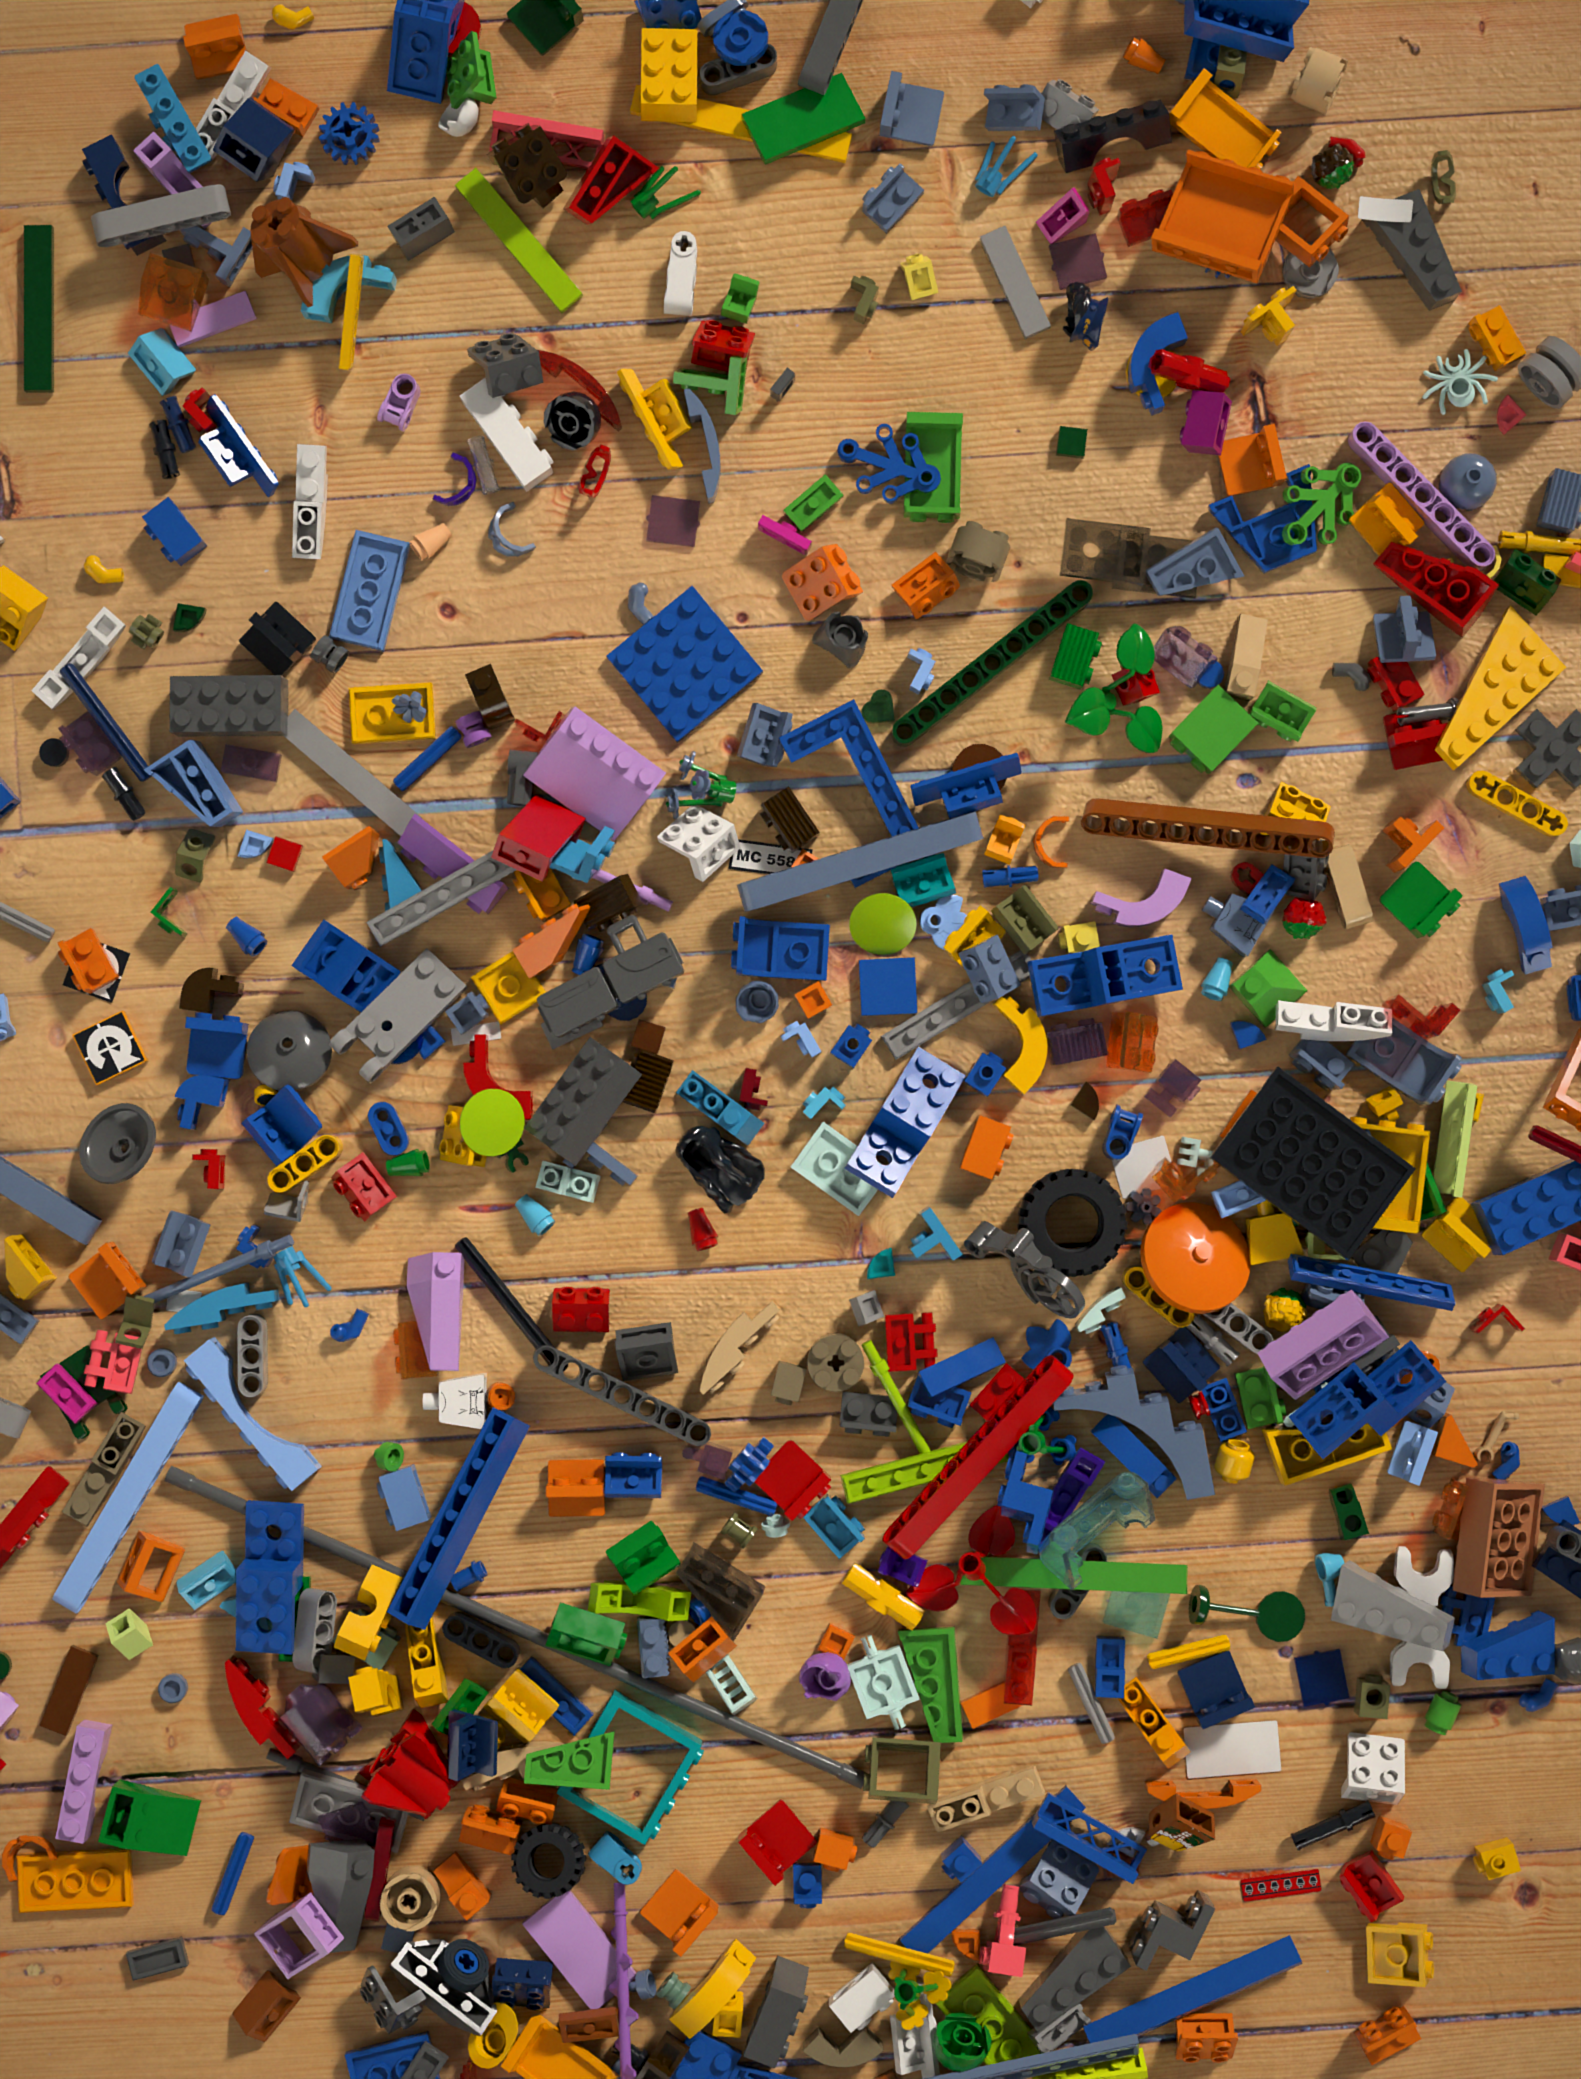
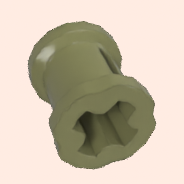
(739, 1530)

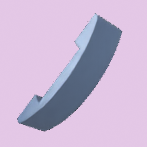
(698, 413)

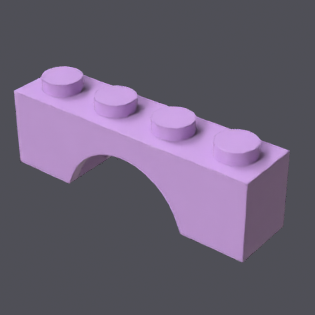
(78, 1800)

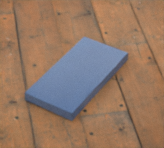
(369, 590)

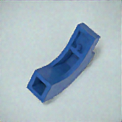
(1163, 334)

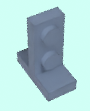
(233, 256)
(600, 1157)

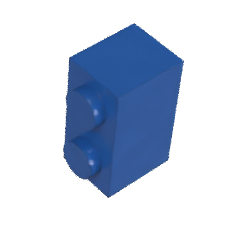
(174, 531)

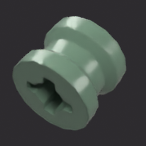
(673, 1990)

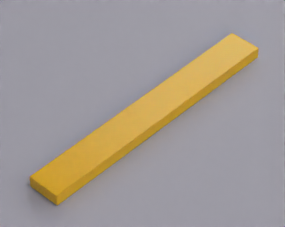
(727, 121)

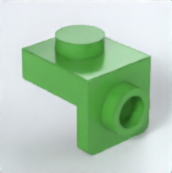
(740, 298)

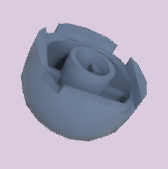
(1468, 481)

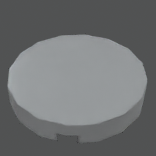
(1310, 281)

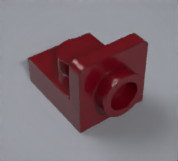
(751, 1084)

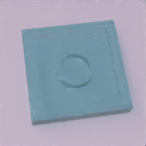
(1136, 1611)

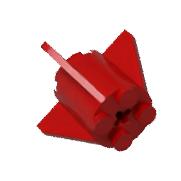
(410, 1771)

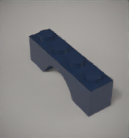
(109, 165)

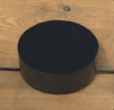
(53, 752)

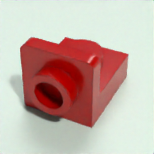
(215, 1171)

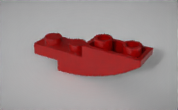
(248, 1700)

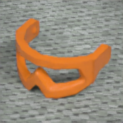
(1037, 843)
(16, 1844)

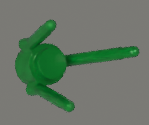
(645, 201)

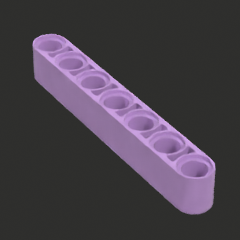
(1417, 482)

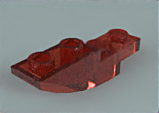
(1021, 1661)

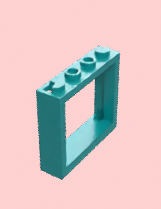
(678, 1781)

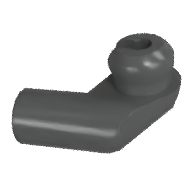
(1355, 672)

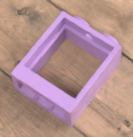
(315, 1926)

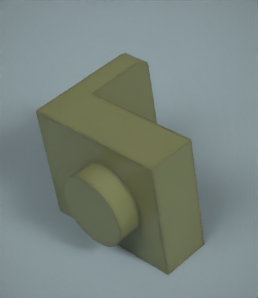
(867, 304)

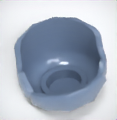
(757, 1002)

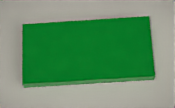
(802, 119)

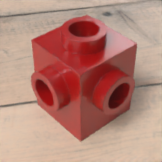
(1137, 687)

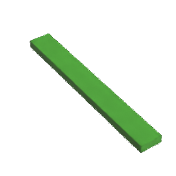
(1094, 1575)

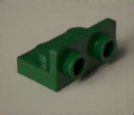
(1526, 582)

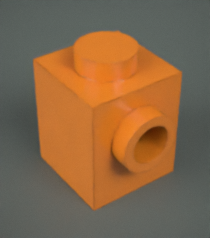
(1390, 1838)
(834, 1850)

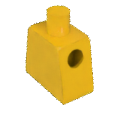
(1271, 1235)

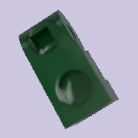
(1348, 1512)

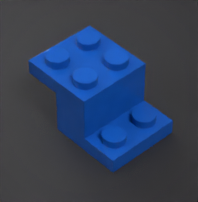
(344, 966)
(1025, 1501)

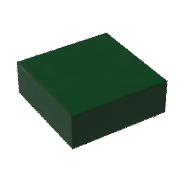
(1071, 442)

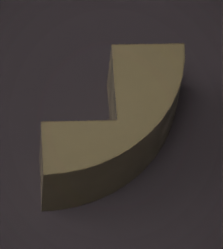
(855, 2050)

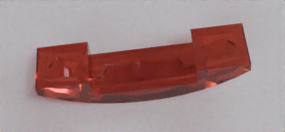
(555, 364)

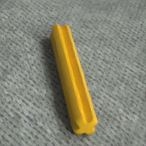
(898, 1954)

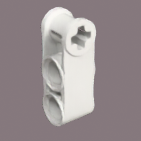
(681, 275)

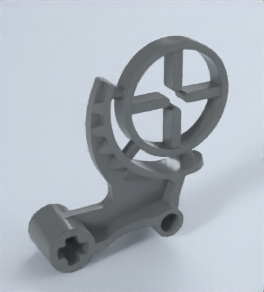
(1023, 1258)

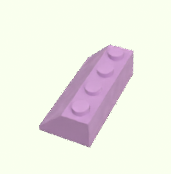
(1322, 1345)

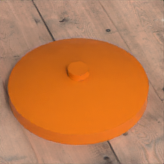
(1195, 1258)

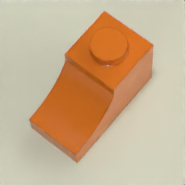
(462, 1885)

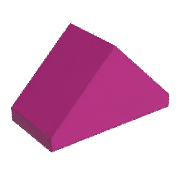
(1063, 217)

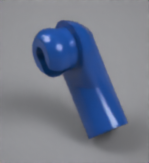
(351, 1329)

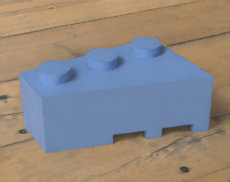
(197, 783)

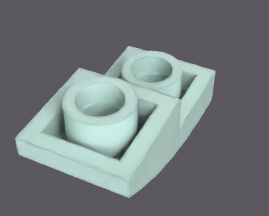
(568, 1181)
(1093, 1316)

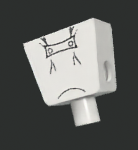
(460, 1401)

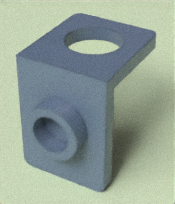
(1435, 1404)

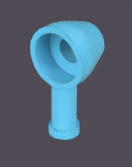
(1328, 1568)

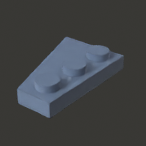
(1196, 564)

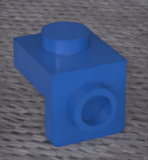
(246, 1245)

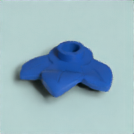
(1047, 1343)

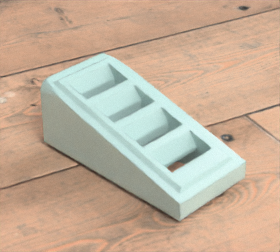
(743, 1702)

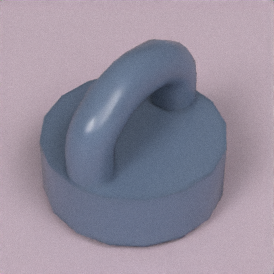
(644, 1984)

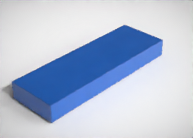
(961, 1367)
(571, 1710)

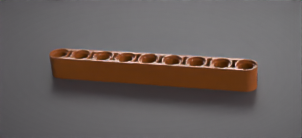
(1220, 821)

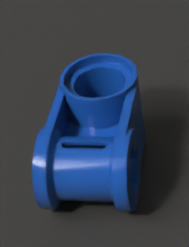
(1121, 1131)

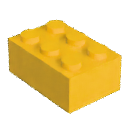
(669, 75)

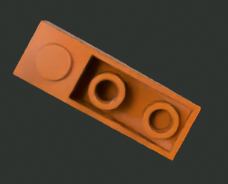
(549, 946)

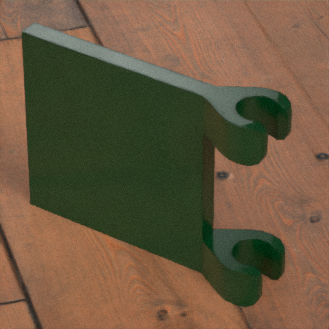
(75, 1366)

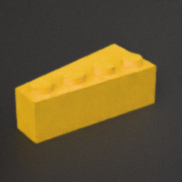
(1297, 1460)

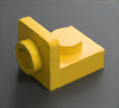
(729, 2019)

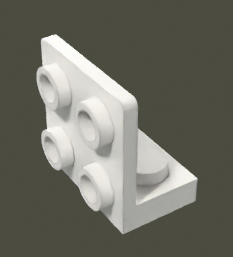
(701, 838)
(1374, 1769)

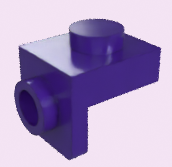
(905, 1570)

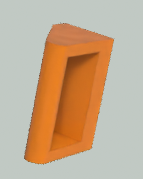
(137, 1561)

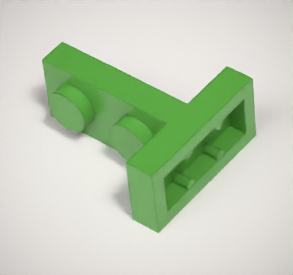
(718, 383)

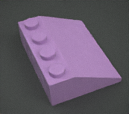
(594, 772)

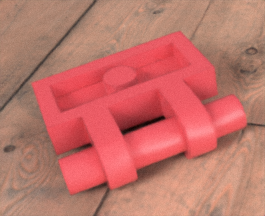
(122, 1366)

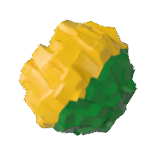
(1284, 1309)

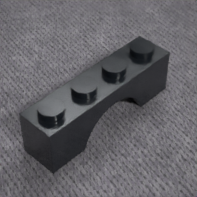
(1081, 142)

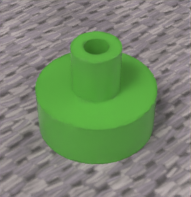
(389, 1456)

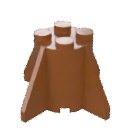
(294, 244)

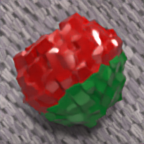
(1303, 918)

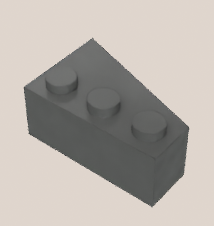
(778, 2013)

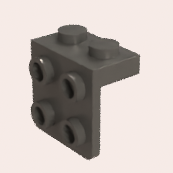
(508, 364)
(387, 2011)

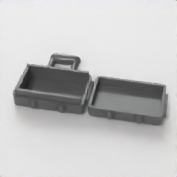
(626, 977)

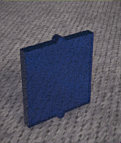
(1321, 1677)

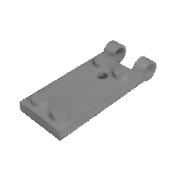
(409, 1004)

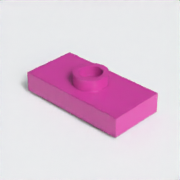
(785, 534)
(66, 1393)

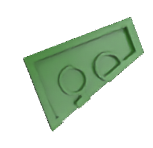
(573, 1764)

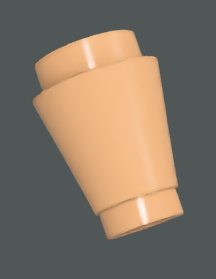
(430, 541)

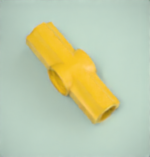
(883, 1596)

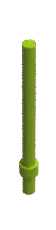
(880, 1368)

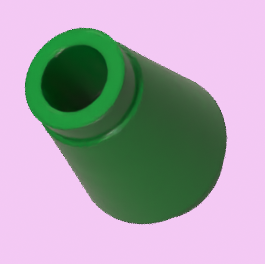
(409, 1164)

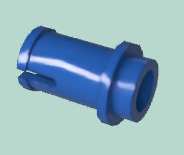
(469, 1575)

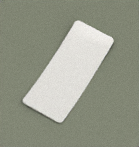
(1385, 209)

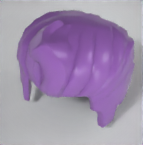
(825, 1676)

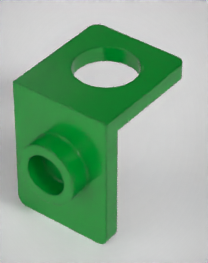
(159, 908)

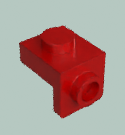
(192, 405)

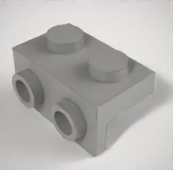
(1064, 106)

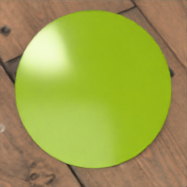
(882, 924)
(492, 1122)

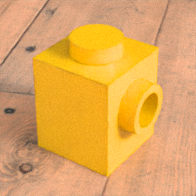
(1496, 1859)

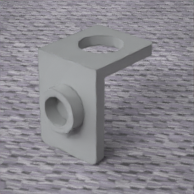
(288, 1206)

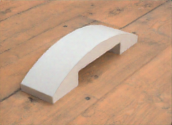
(85, 656)

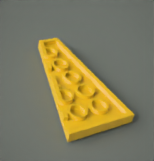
(1504, 681)

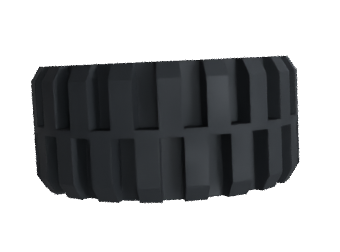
(1108, 1208)

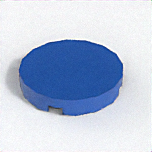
(740, 38)

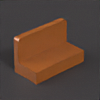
(265, 2007)
(589, 2024)

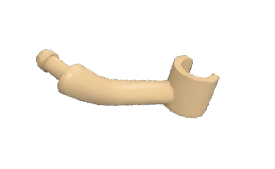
(1493, 1435)

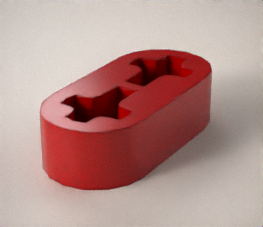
(1254, 874)

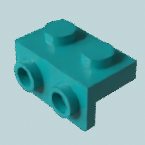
(923, 880)

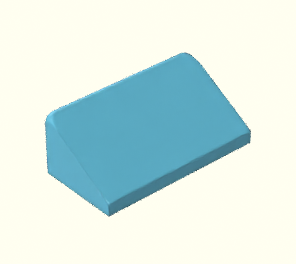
(207, 1580)

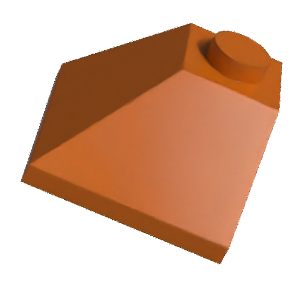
(354, 858)

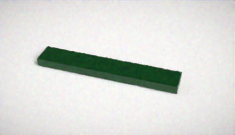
(38, 308)

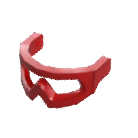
(605, 453)

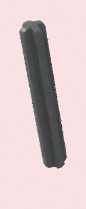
(1064, 1926)

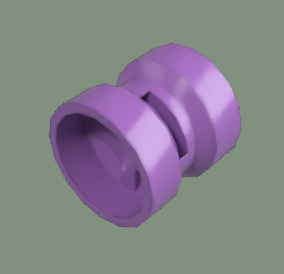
(473, 729)

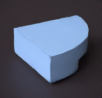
(254, 844)

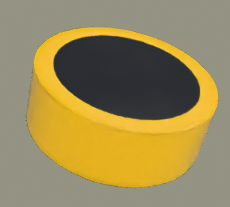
(263, 1094)

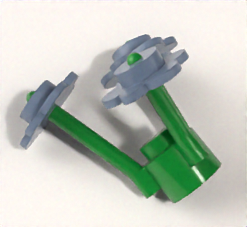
(721, 789)

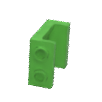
(1212, 730)

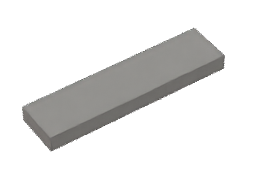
(1015, 282)

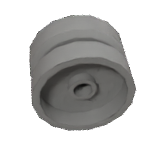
(1552, 372)

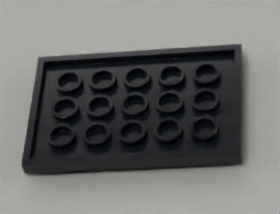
(1312, 1163)

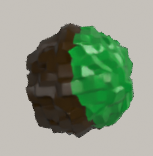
(1332, 167)

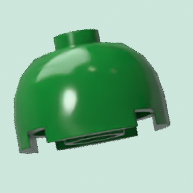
(961, 2042)

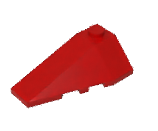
(1444, 589)

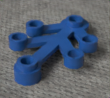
(892, 467)

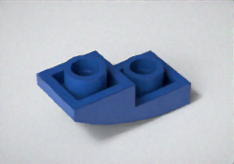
(1223, 1410)

